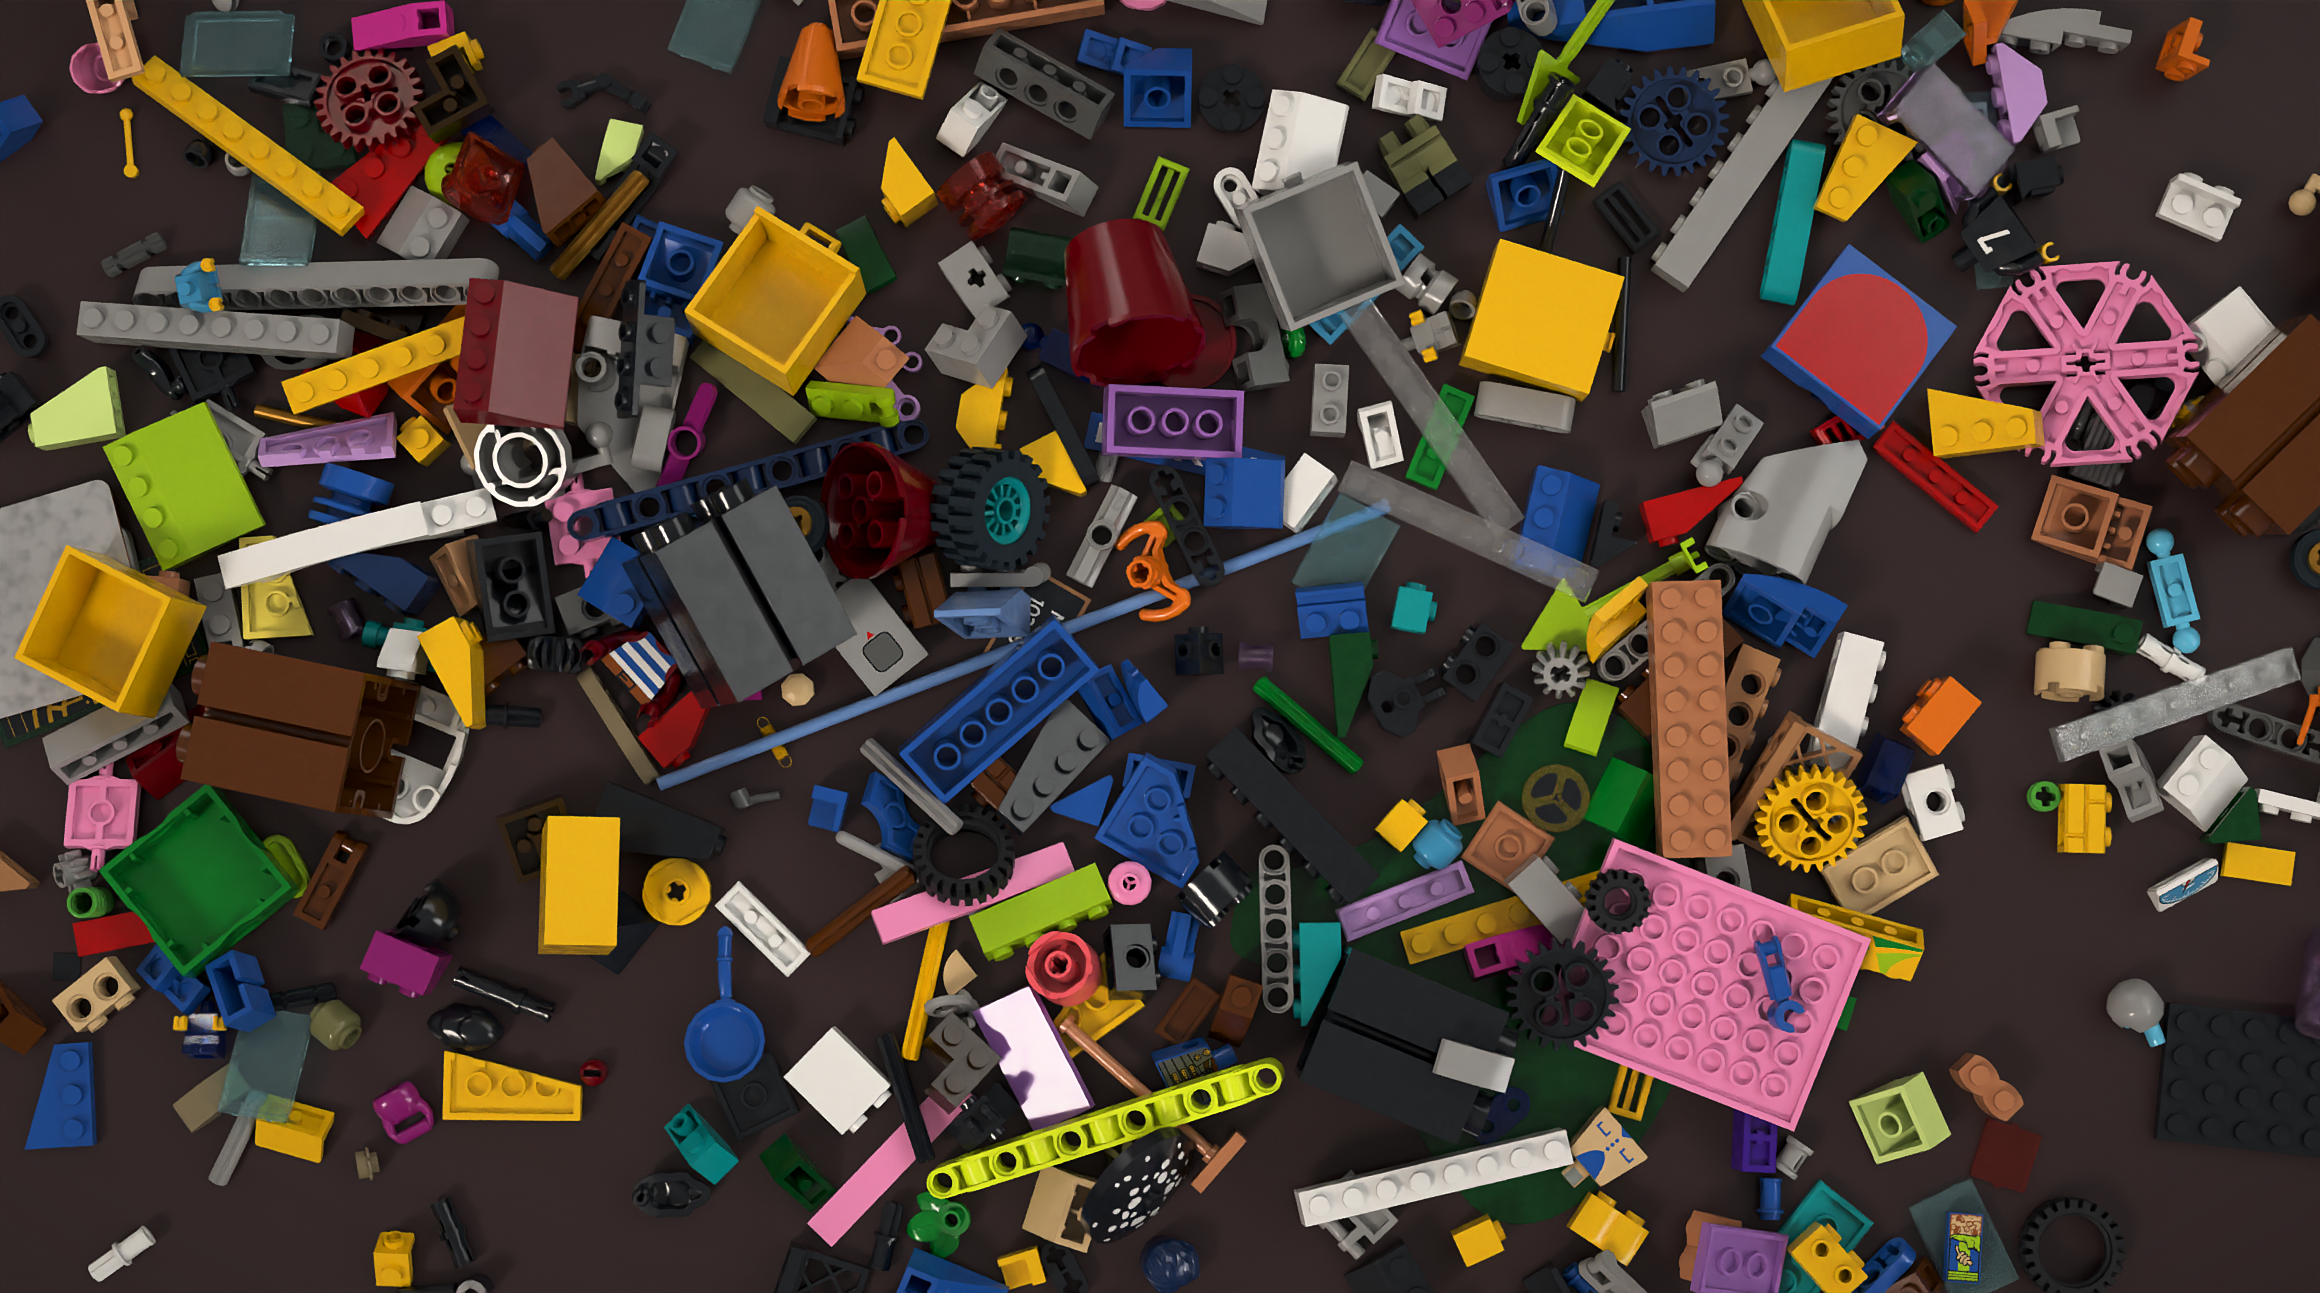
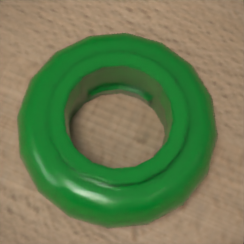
(1293, 342)

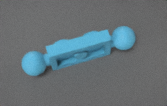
(2173, 590)

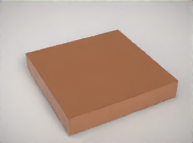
(1505, 843)

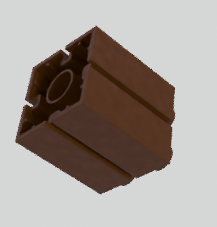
(2259, 434)
(297, 731)

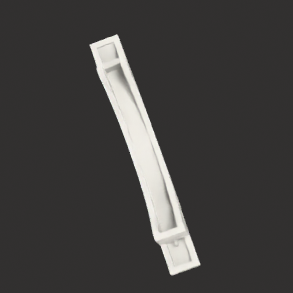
(384, 528)

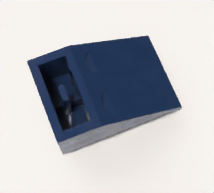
(400, 581)

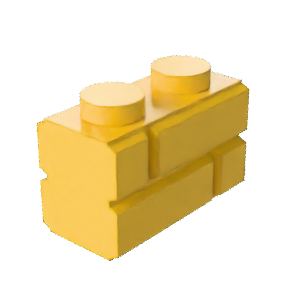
(2083, 818)

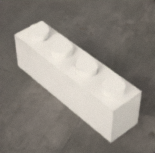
(1847, 694)

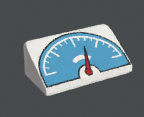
(2184, 883)

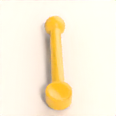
(130, 169)

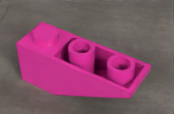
(403, 26)
(1498, 953)

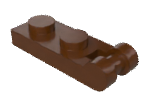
(330, 880)

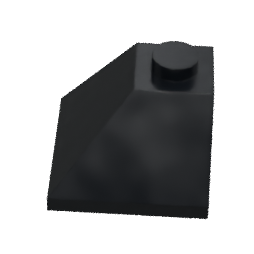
(633, 929)

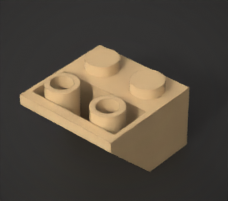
(1057, 1207)

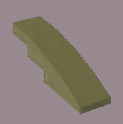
(756, 392)

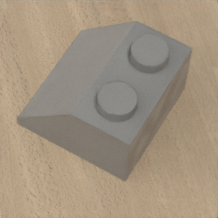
(423, 227)

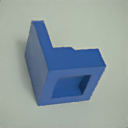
(828, 808)

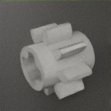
(73, 870)

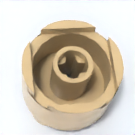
(2070, 672)

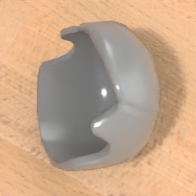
(2135, 1005)

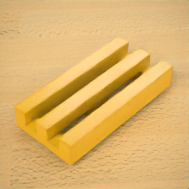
(1624, 1110)

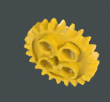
(1835, 798)

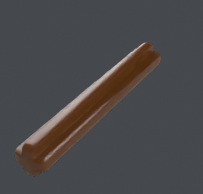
(861, 911)

